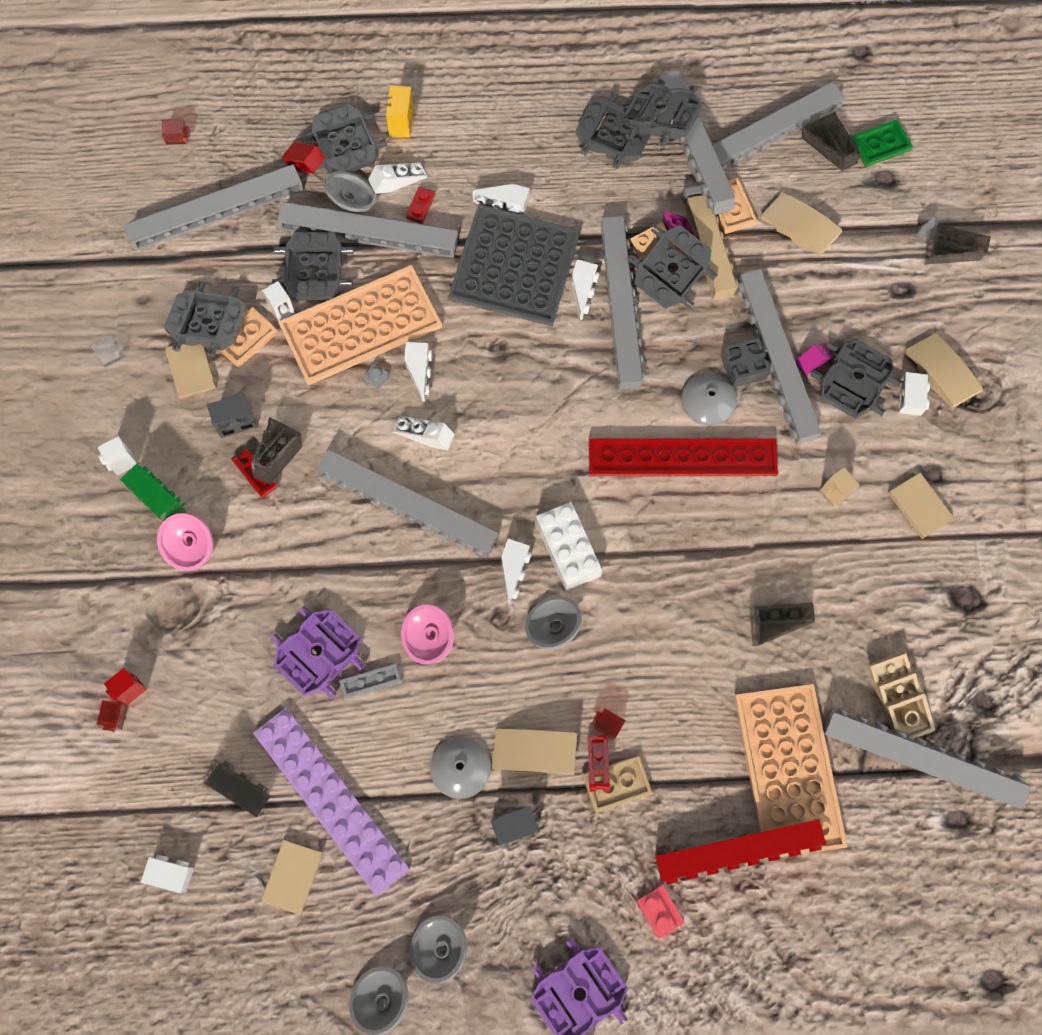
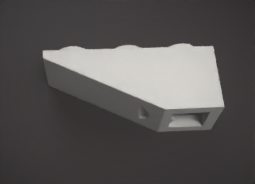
(395, 176)
(505, 197)
(582, 282)
(416, 362)
(424, 431)
(513, 562)

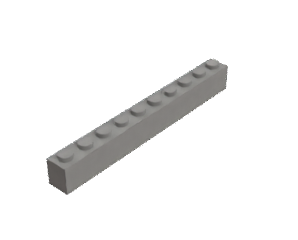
(777, 126)
(703, 158)
(213, 207)
(369, 229)
(621, 304)
(784, 371)
(408, 503)
(926, 758)

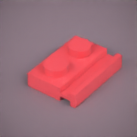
(660, 911)

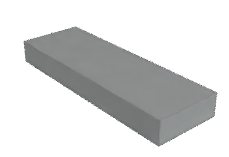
(370, 681)

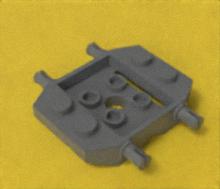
(647, 117)
(604, 141)
(361, 148)
(662, 256)
(298, 279)
(224, 311)
(875, 371)

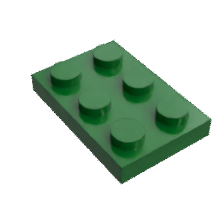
(882, 143)

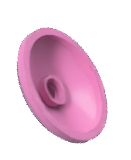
(175, 543)
(418, 634)

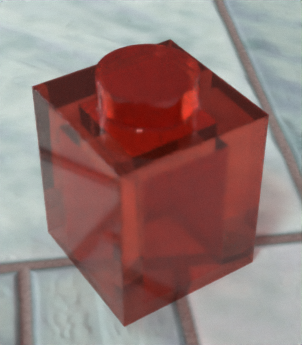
(175, 131)
(111, 715)
(608, 723)

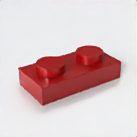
(420, 205)

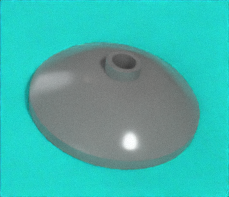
(350, 191)
(706, 408)
(549, 616)
(464, 782)
(429, 946)
(370, 995)

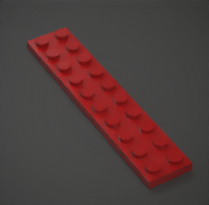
(682, 457)

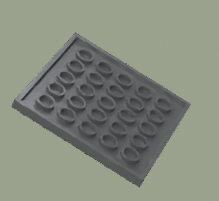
(514, 265)

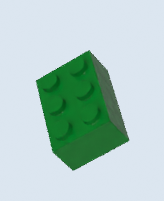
(152, 492)

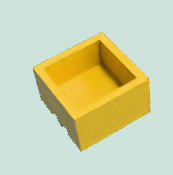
(399, 111)

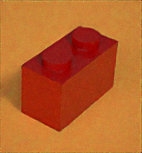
(304, 157)
(124, 686)

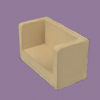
(840, 487)

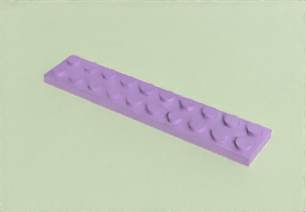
(331, 802)

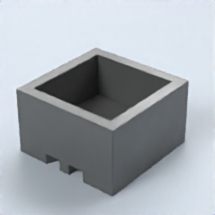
(745, 362)
(231, 415)
(514, 826)

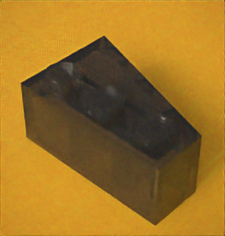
(832, 141)
(955, 245)
(275, 451)
(777, 620)
(237, 787)

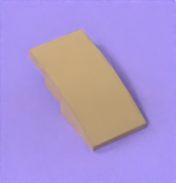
(801, 223)
(945, 370)
(901, 696)
(535, 751)

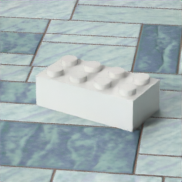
(568, 546)

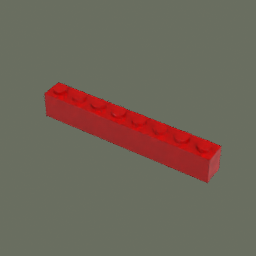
(739, 850)

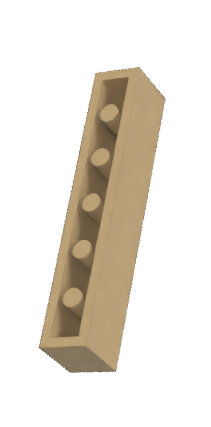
(706, 229)

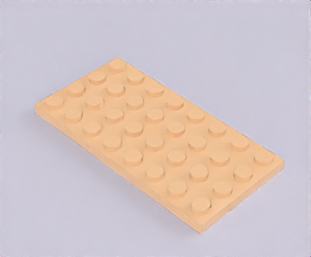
(360, 324)
(789, 761)

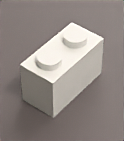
(278, 301)
(914, 394)
(116, 456)
(166, 874)

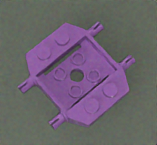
(325, 665)
(572, 976)

